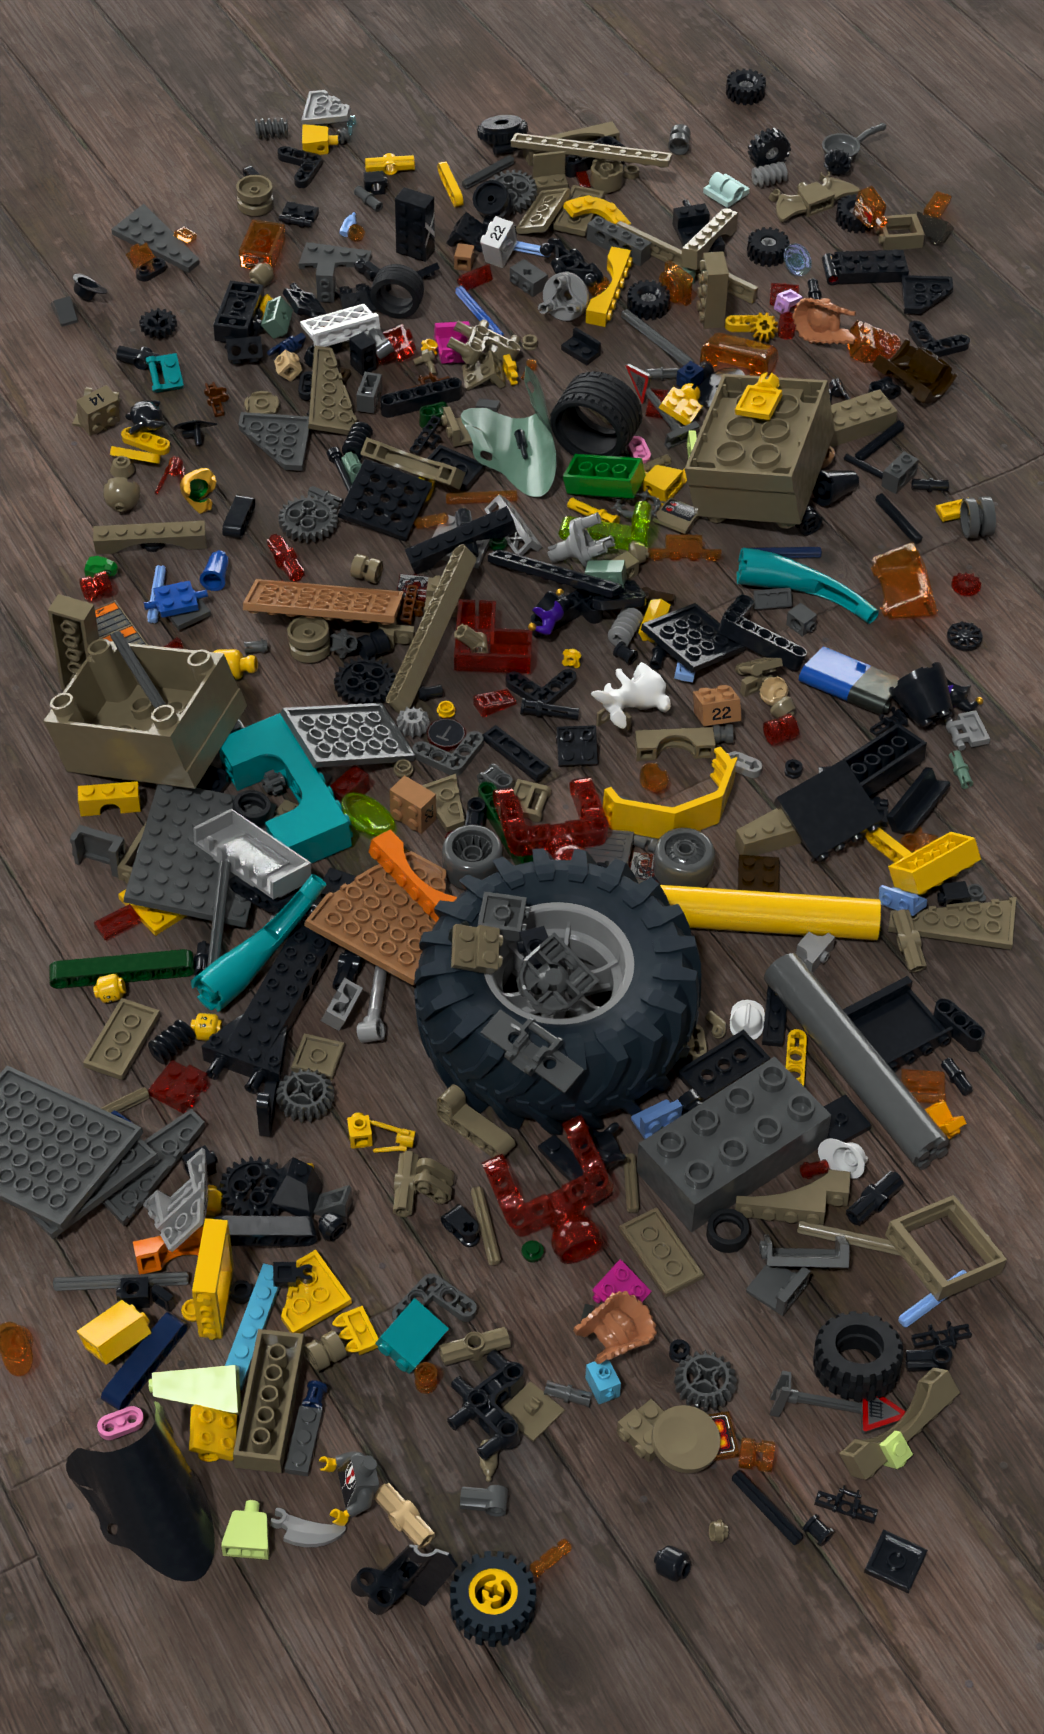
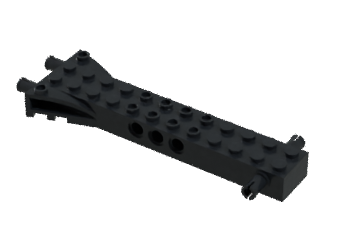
(259, 1037)

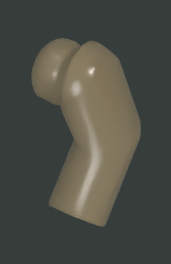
(718, 1023)

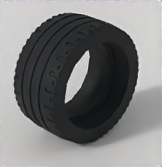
(401, 276)

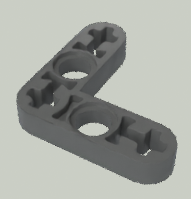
(448, 758)
(436, 1294)

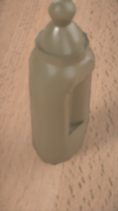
(490, 1465)

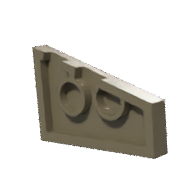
(448, 803)

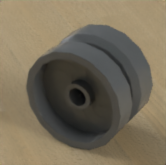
(977, 517)

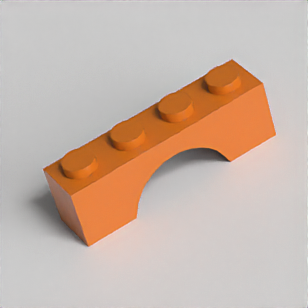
(153, 1253)

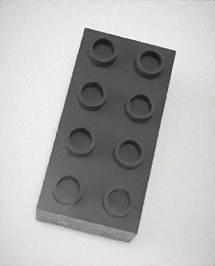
(732, 1143)

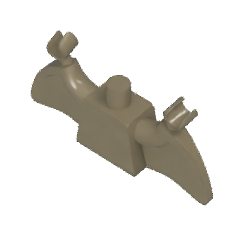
(812, 197)

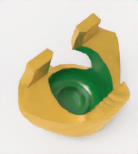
(196, 486)

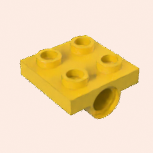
(212, 1433)

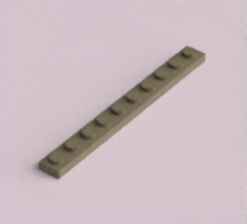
(594, 150)
(666, 252)

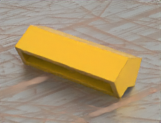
(655, 609)

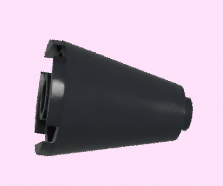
(834, 485)

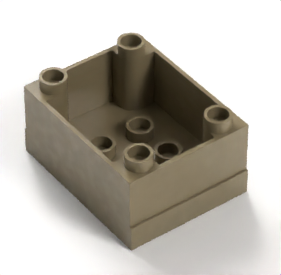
(760, 465)
(113, 731)

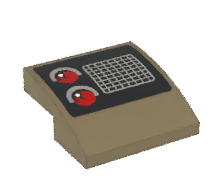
(676, 516)

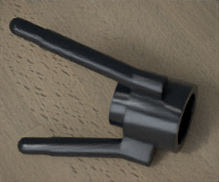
(837, 389)

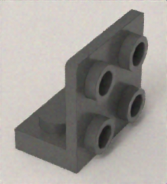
(778, 1287)

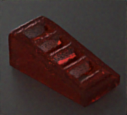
(484, 709)

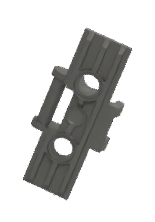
(529, 1056)

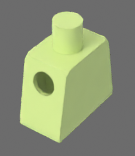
(247, 1533)

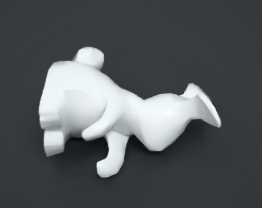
(642, 692)

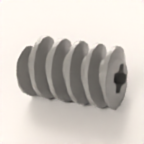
(769, 173)
(625, 626)

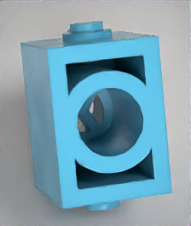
(603, 1381)

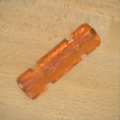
(431, 520)
(550, 1557)

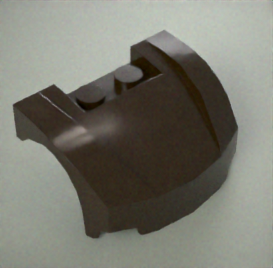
(920, 371)

